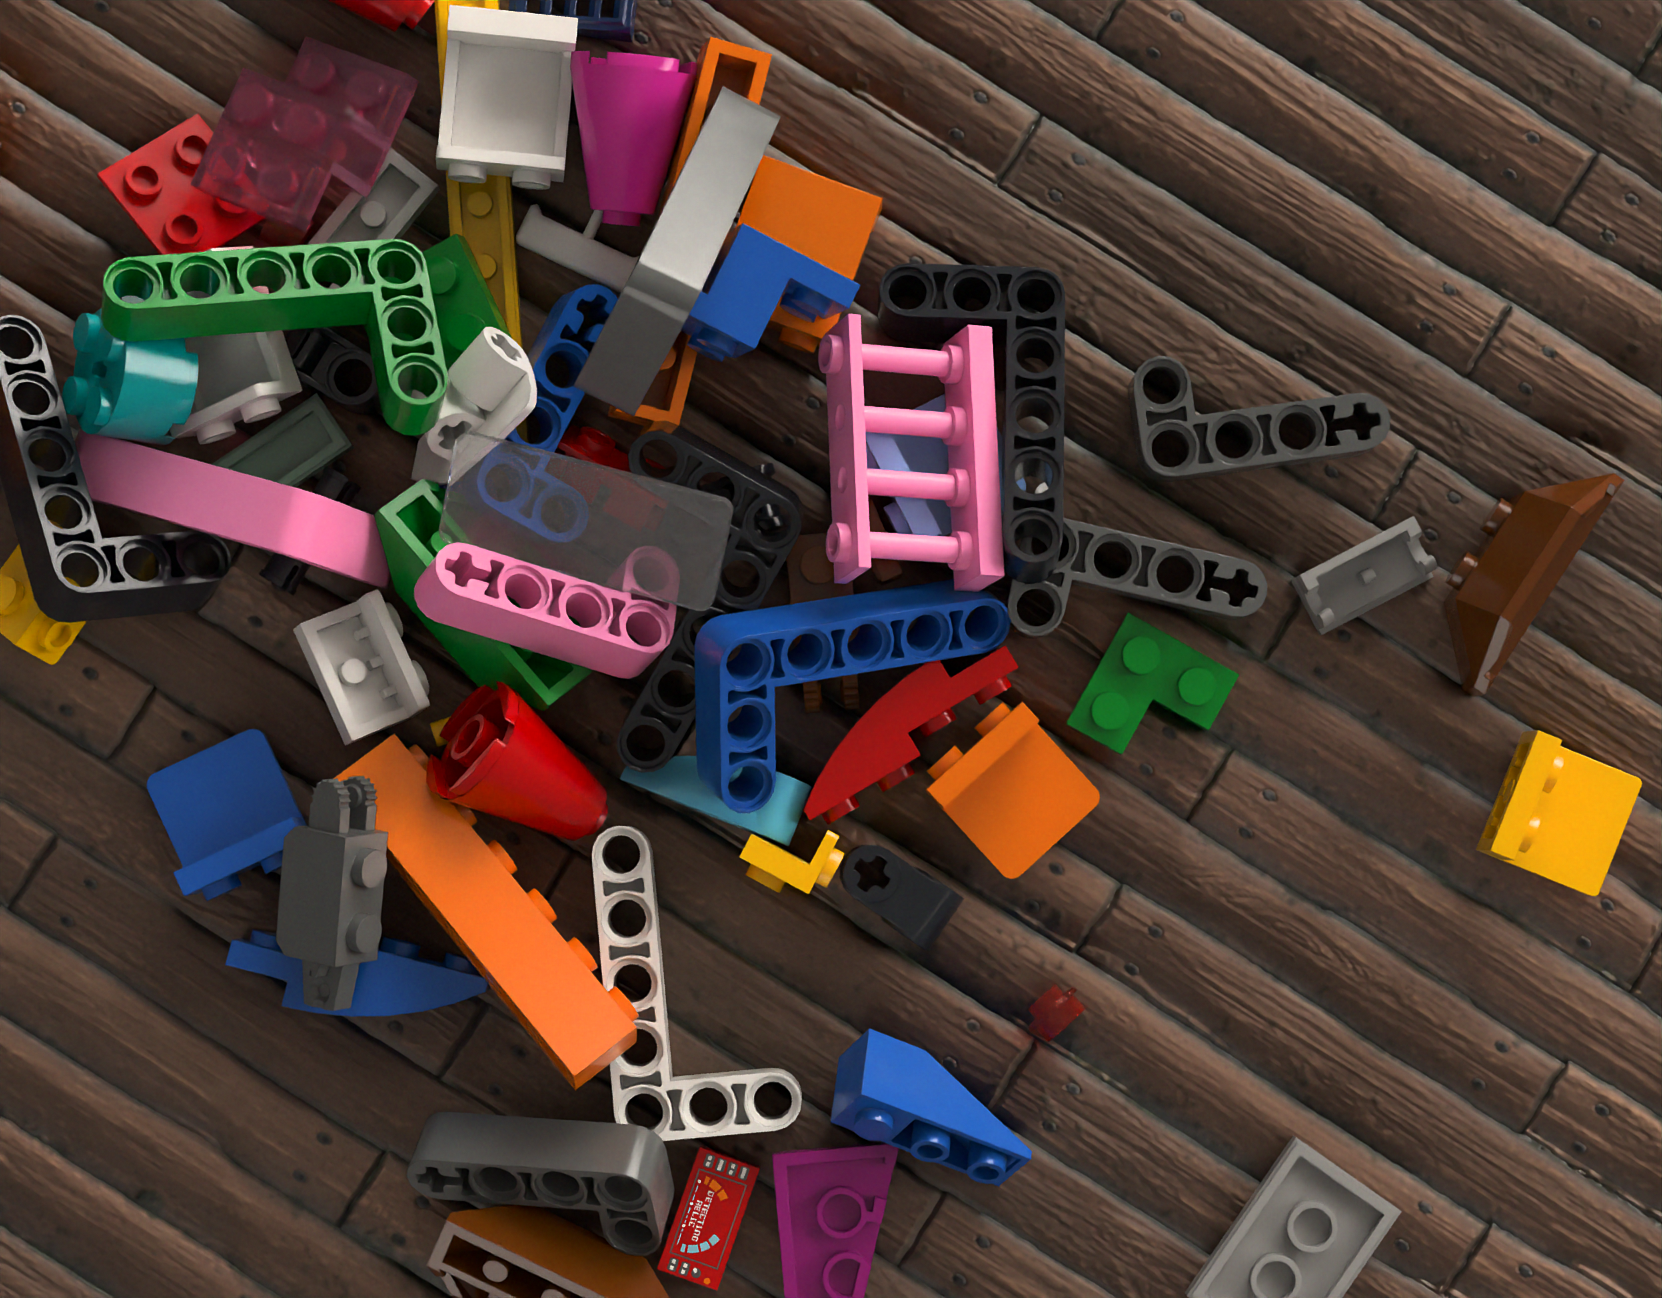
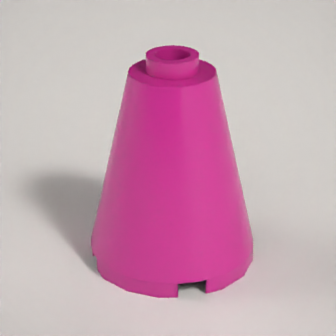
(629, 128)

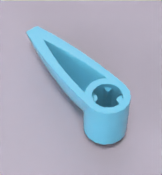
(681, 784)

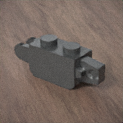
(333, 890)

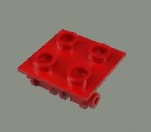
(160, 201)

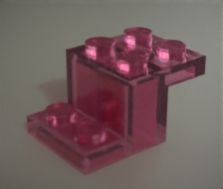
(294, 137)

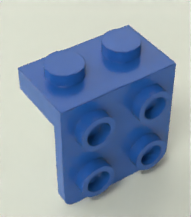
(225, 813)

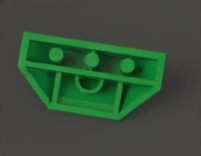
(410, 543)

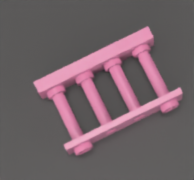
(966, 428)

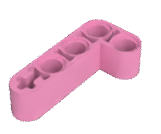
(470, 592)

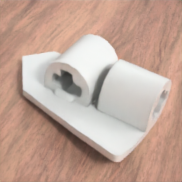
(486, 393)

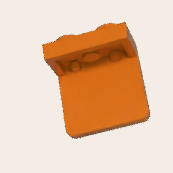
(1012, 790)

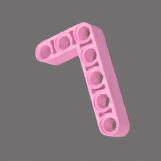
(234, 507)

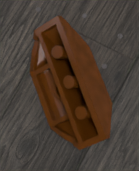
(1516, 571)
(534, 1255)

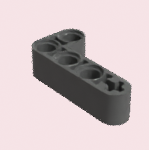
(1257, 424)
(1139, 579)
(551, 1164)

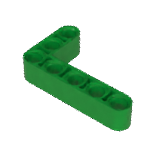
(296, 305)

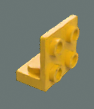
(1559, 813)

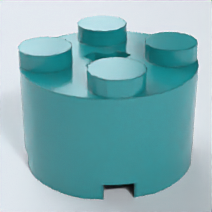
(127, 385)

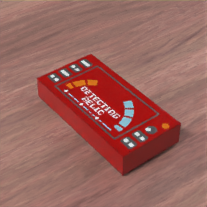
(708, 1217)

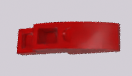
(879, 741)

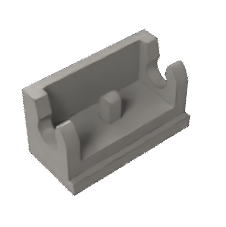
(1365, 576)

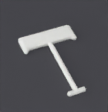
(575, 249)

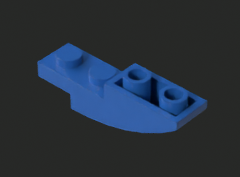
(384, 987)

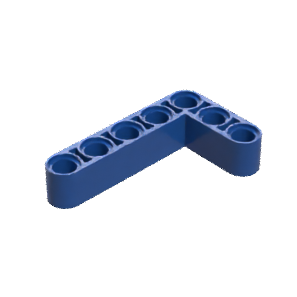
(820, 655)

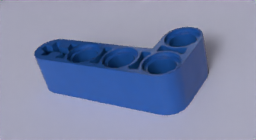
(554, 404)

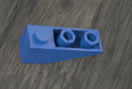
(913, 1103)

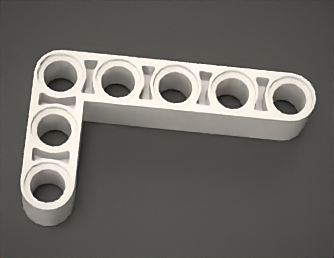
(656, 1076)

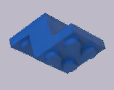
(747, 286)

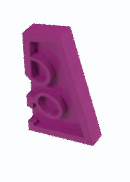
(830, 1216)

